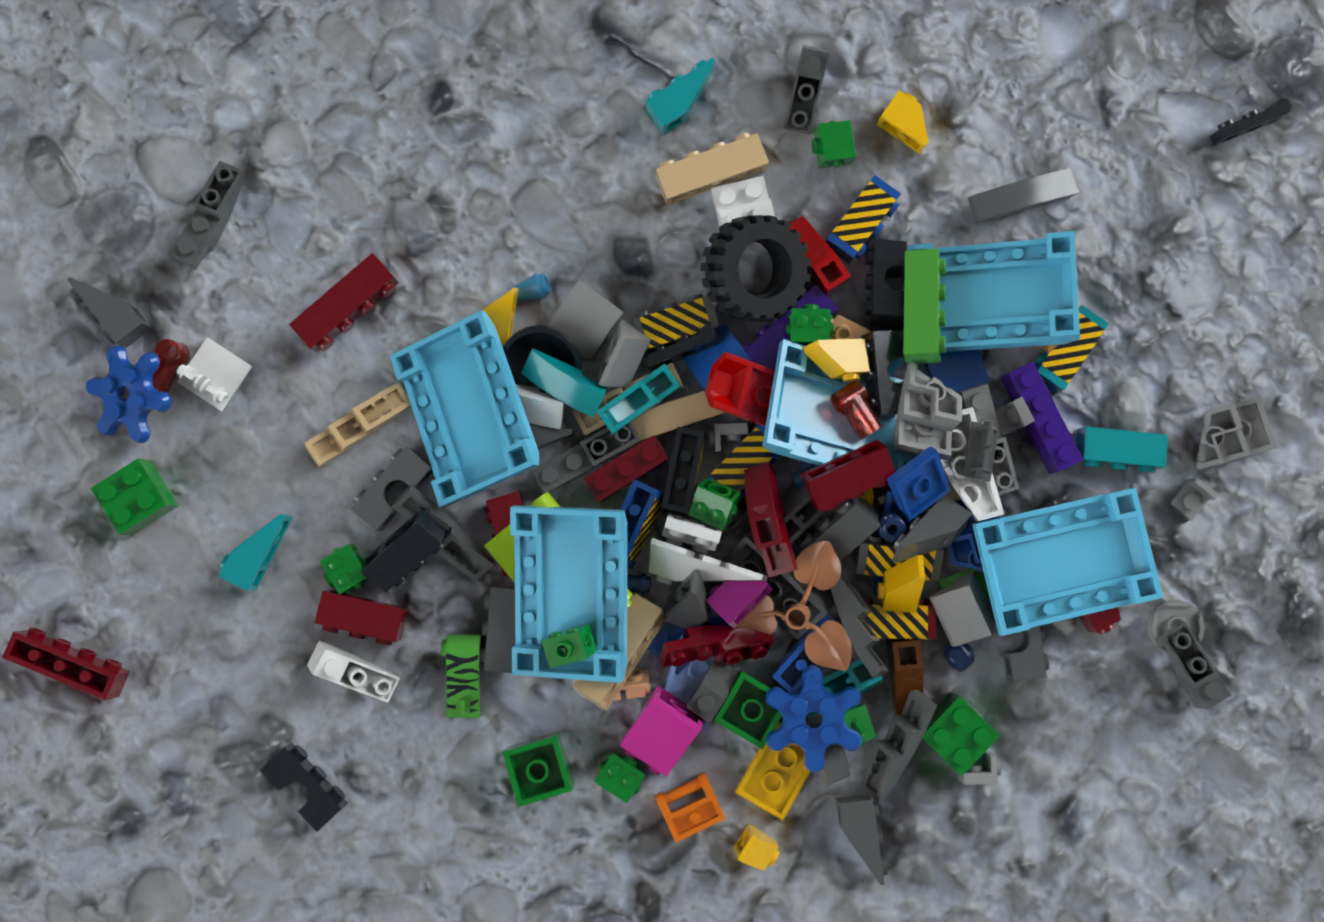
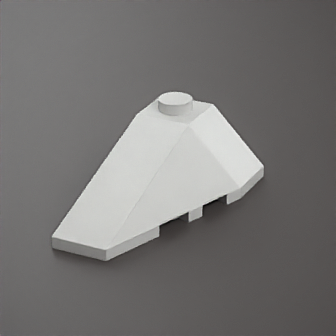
(978, 495)
(676, 564)

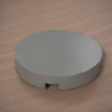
(1169, 615)

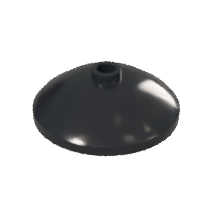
(544, 339)

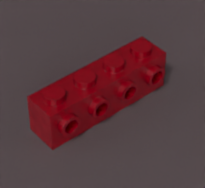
(344, 303)
(66, 664)

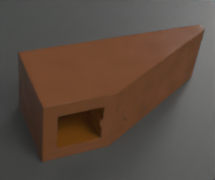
(905, 670)

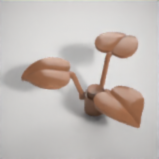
(829, 644)

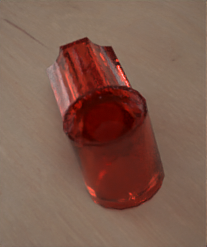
(168, 367)
(853, 403)

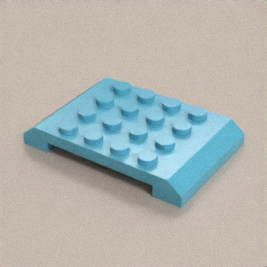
(1010, 293)
(466, 408)
(802, 417)
(1067, 561)
(569, 576)

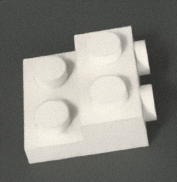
(741, 199)
(682, 529)

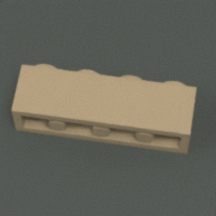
(711, 168)
(643, 624)

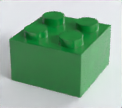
(134, 497)
(747, 711)
(959, 734)
(538, 769)

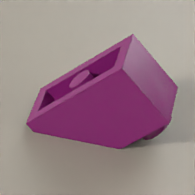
(737, 599)

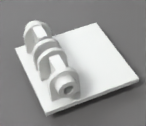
(213, 374)

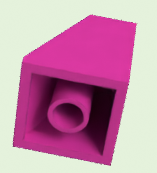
(661, 732)

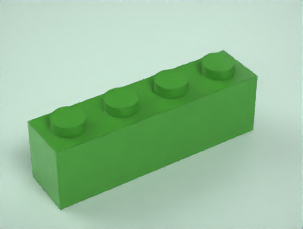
(923, 306)

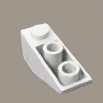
(352, 672)

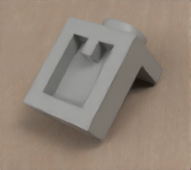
(1013, 416)
(730, 431)
(1192, 497)
(981, 775)

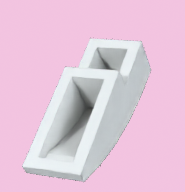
(541, 407)

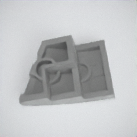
(586, 319)
(926, 414)
(1234, 433)

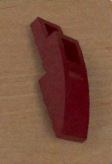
(767, 520)
(722, 642)

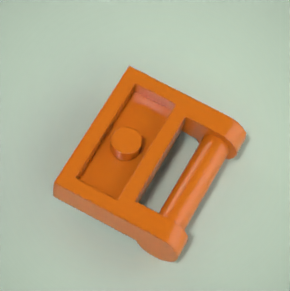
(694, 815)

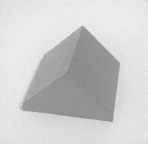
(622, 356)
(964, 610)

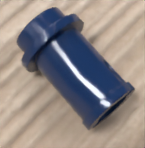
(639, 583)

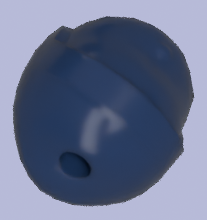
(891, 525)
(959, 657)

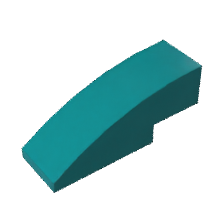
(564, 382)
(638, 399)

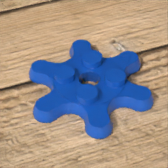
(142, 396)
(814, 698)

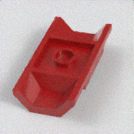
(740, 388)

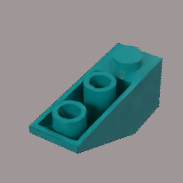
(675, 102)

